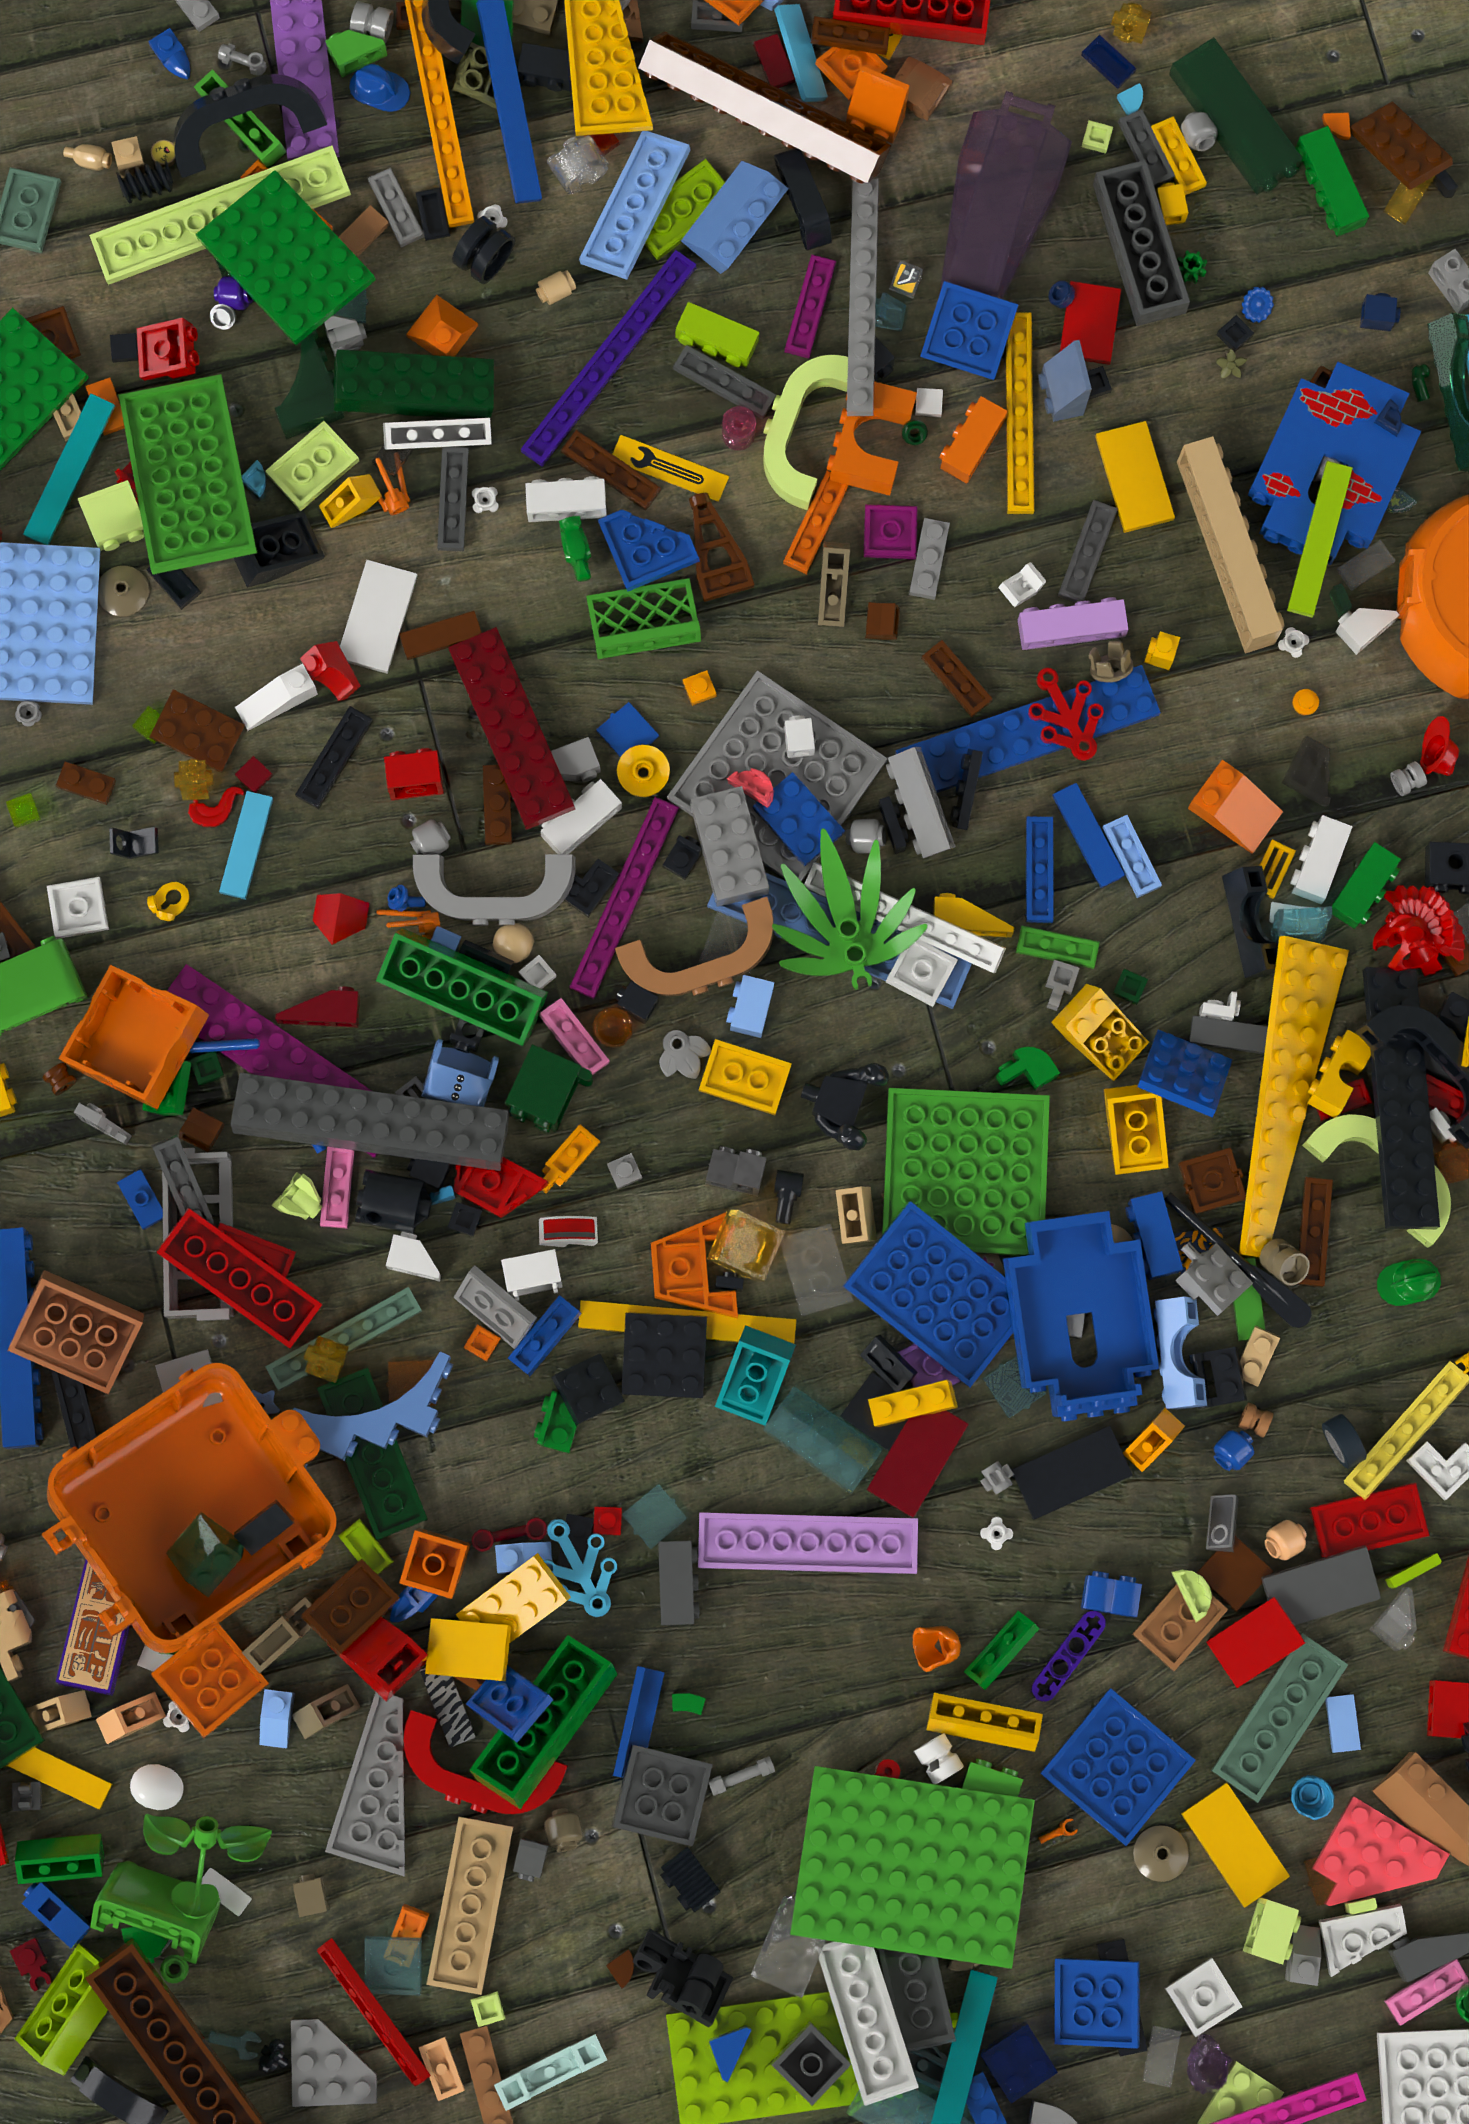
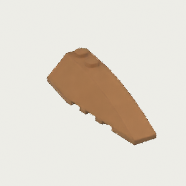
(1427, 1805)

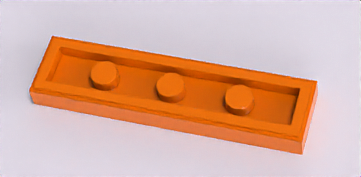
(815, 524)

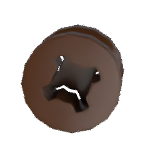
(59, 1079)

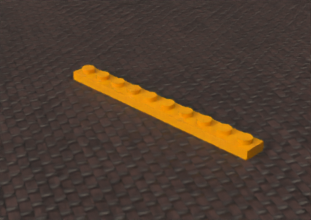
(440, 121)

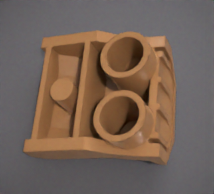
(926, 87)

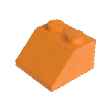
(434, 1563)

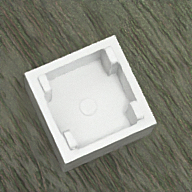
(532, 1273)

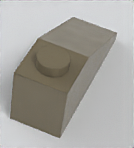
(833, 583)

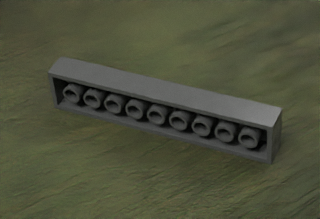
(370, 1121)

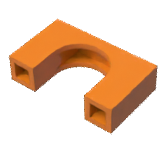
(855, 466)

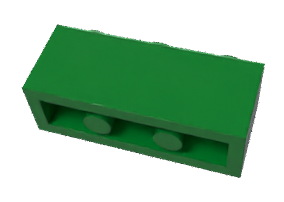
(1366, 886)
(59, 1858)

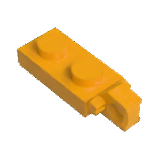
(569, 1157)

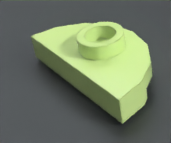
(1194, 1591)

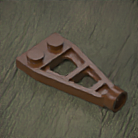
(722, 580)

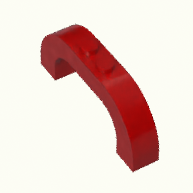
(457, 1787)

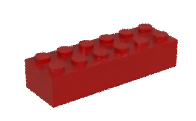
(933, 19)
(239, 1278)

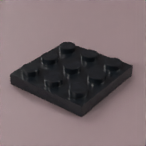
(664, 1355)

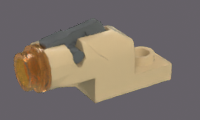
(14, 1630)

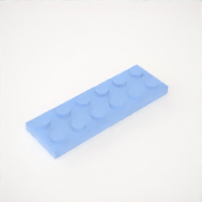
(634, 204)

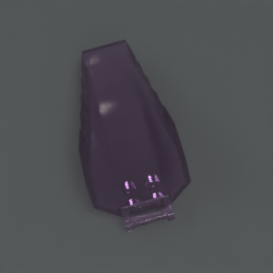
(1002, 194)

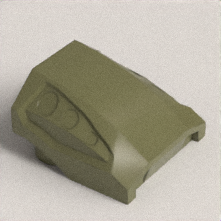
(474, 77)

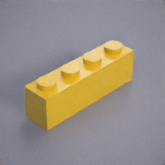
(984, 1722)

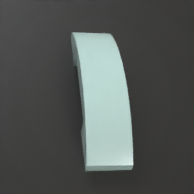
(550, 2071)

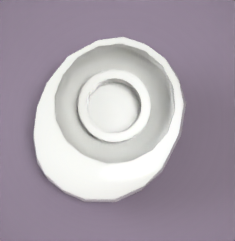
(156, 1787)

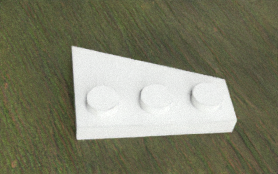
(1356, 1935)

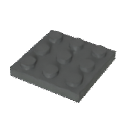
(662, 1795)

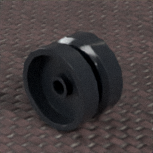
(483, 249)

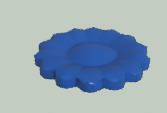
(1257, 304)

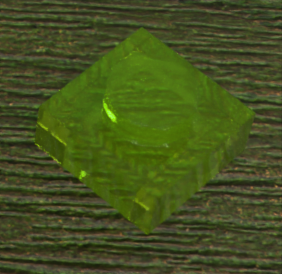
(146, 723)
(23, 810)

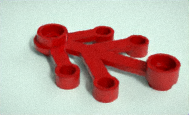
(1067, 718)

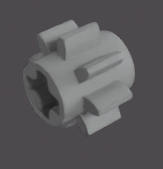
(997, 1477)

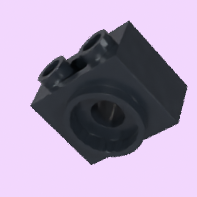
(1438, 871)

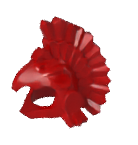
(1423, 927)

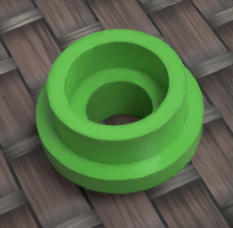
(165, 1969)

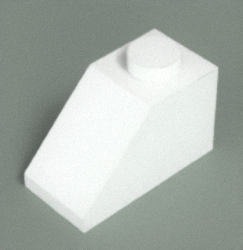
(1364, 626)
(410, 1257)

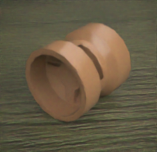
(1250, 1416)

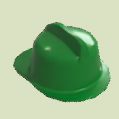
(1408, 1282)

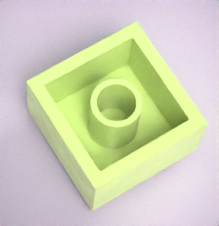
(1272, 1931)

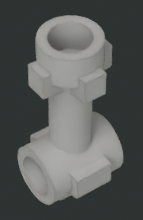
(254, 60)

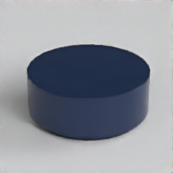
(1061, 294)

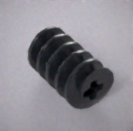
(145, 181)

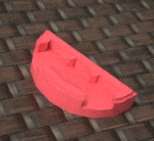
(755, 785)

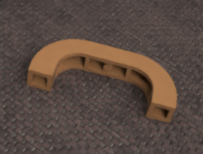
(717, 971)

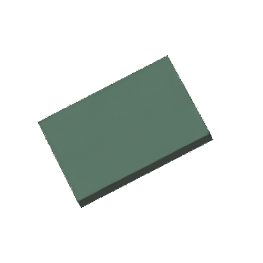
(27, 209)

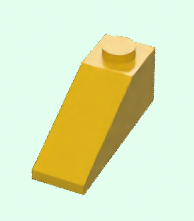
(969, 916)

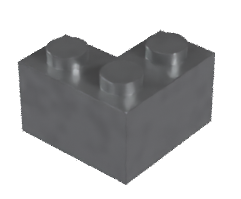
(736, 1172)

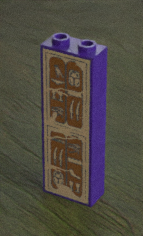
(90, 1653)

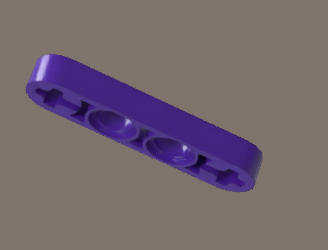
(1064, 1653)

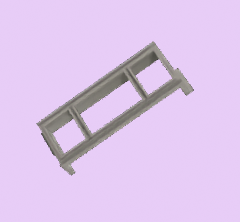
(225, 1201)

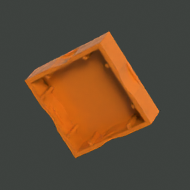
(134, 1037)

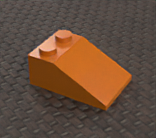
(878, 104)
(1235, 807)

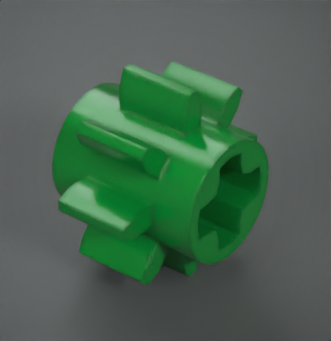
(1196, 261)

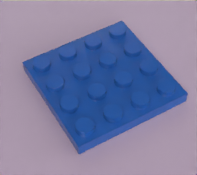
(1117, 1766)

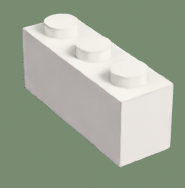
(565, 499)
(591, 812)
(1320, 859)

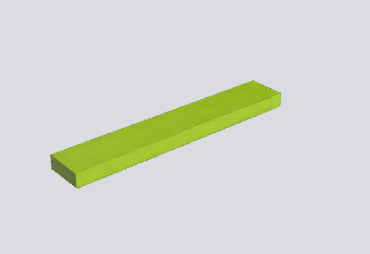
(1319, 539)

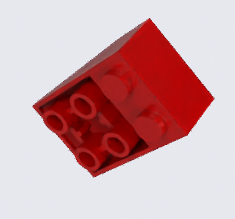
(384, 1658)

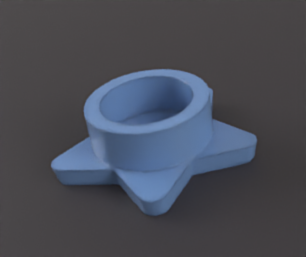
(267, 1399)

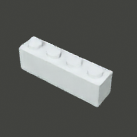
(437, 433)

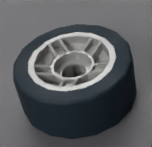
(1344, 1441)

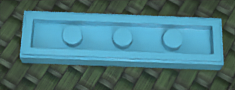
(800, 53)
(246, 845)

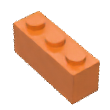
(972, 439)

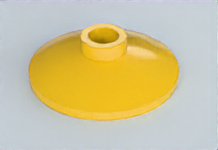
(641, 758)

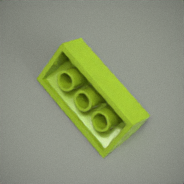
(64, 2015)

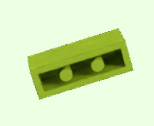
(716, 335)

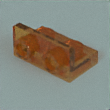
(1453, 1162)

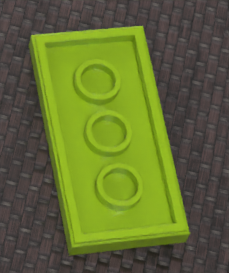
(683, 207)

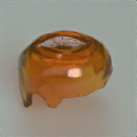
(612, 1027)

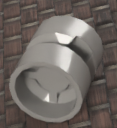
(370, 21)

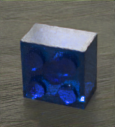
(1018, 2062)

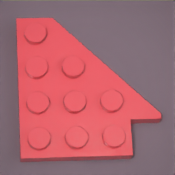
(1374, 1855)

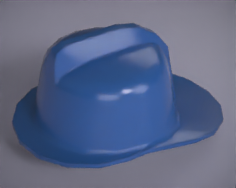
(379, 88)

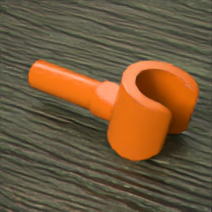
(1058, 1832)

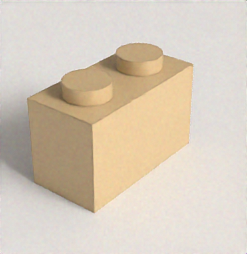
(856, 1215)

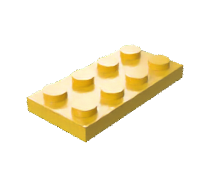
(519, 1598)

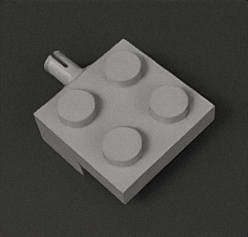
(1213, 1278)

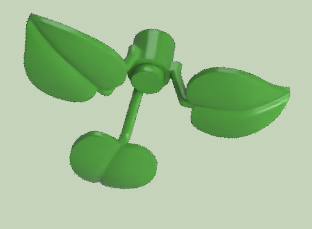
(169, 1833)

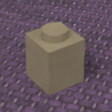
(310, 1895)

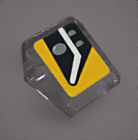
(906, 279)

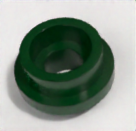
(914, 439)

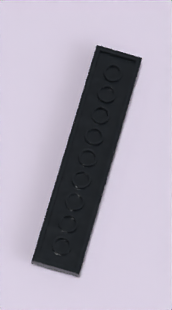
(1401, 1109)

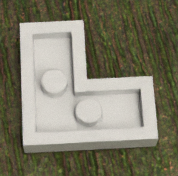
(1441, 1474)

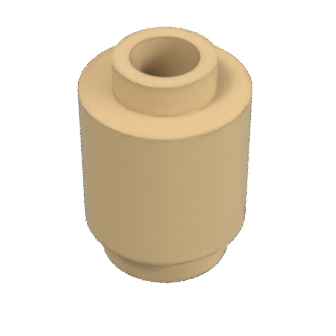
(555, 287)

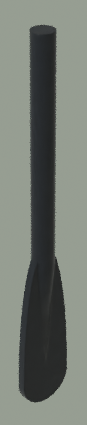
(1275, 1293)

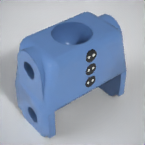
(458, 1076)

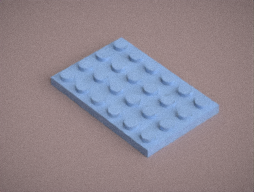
(48, 622)

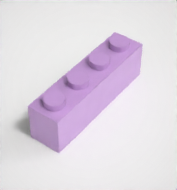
(1073, 623)

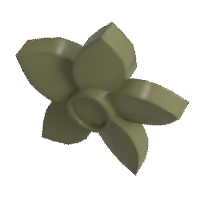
(1230, 364)

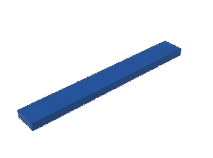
(509, 101)

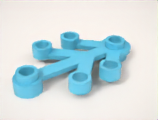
(582, 1572)

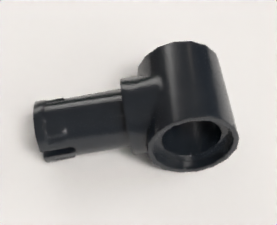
(787, 1190)

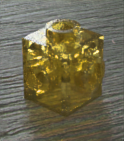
(1131, 23)
(193, 779)
(325, 1358)

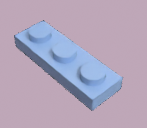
(1131, 856)

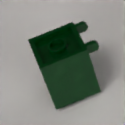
(545, 1089)

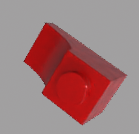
(330, 667)

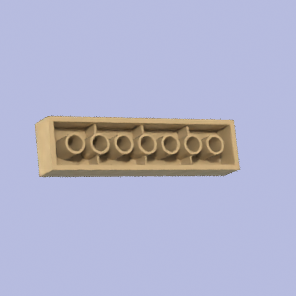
(1230, 544)

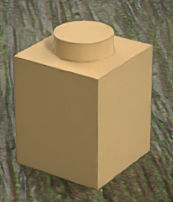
(128, 155)

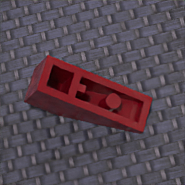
(331, 1009)

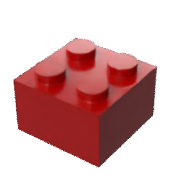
(413, 774)

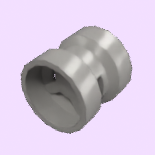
(1408, 778)

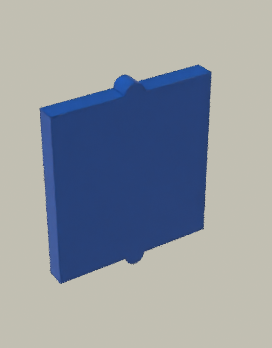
(626, 730)

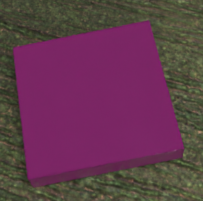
(890, 531)

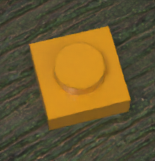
(699, 688)

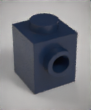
(1379, 312)

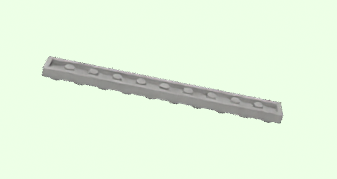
(862, 299)

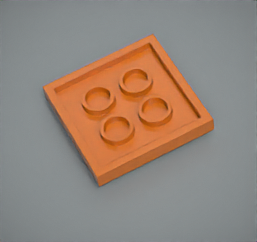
(210, 1680)

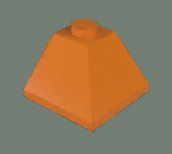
(442, 328)

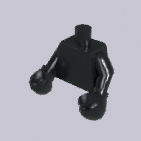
(840, 1101)

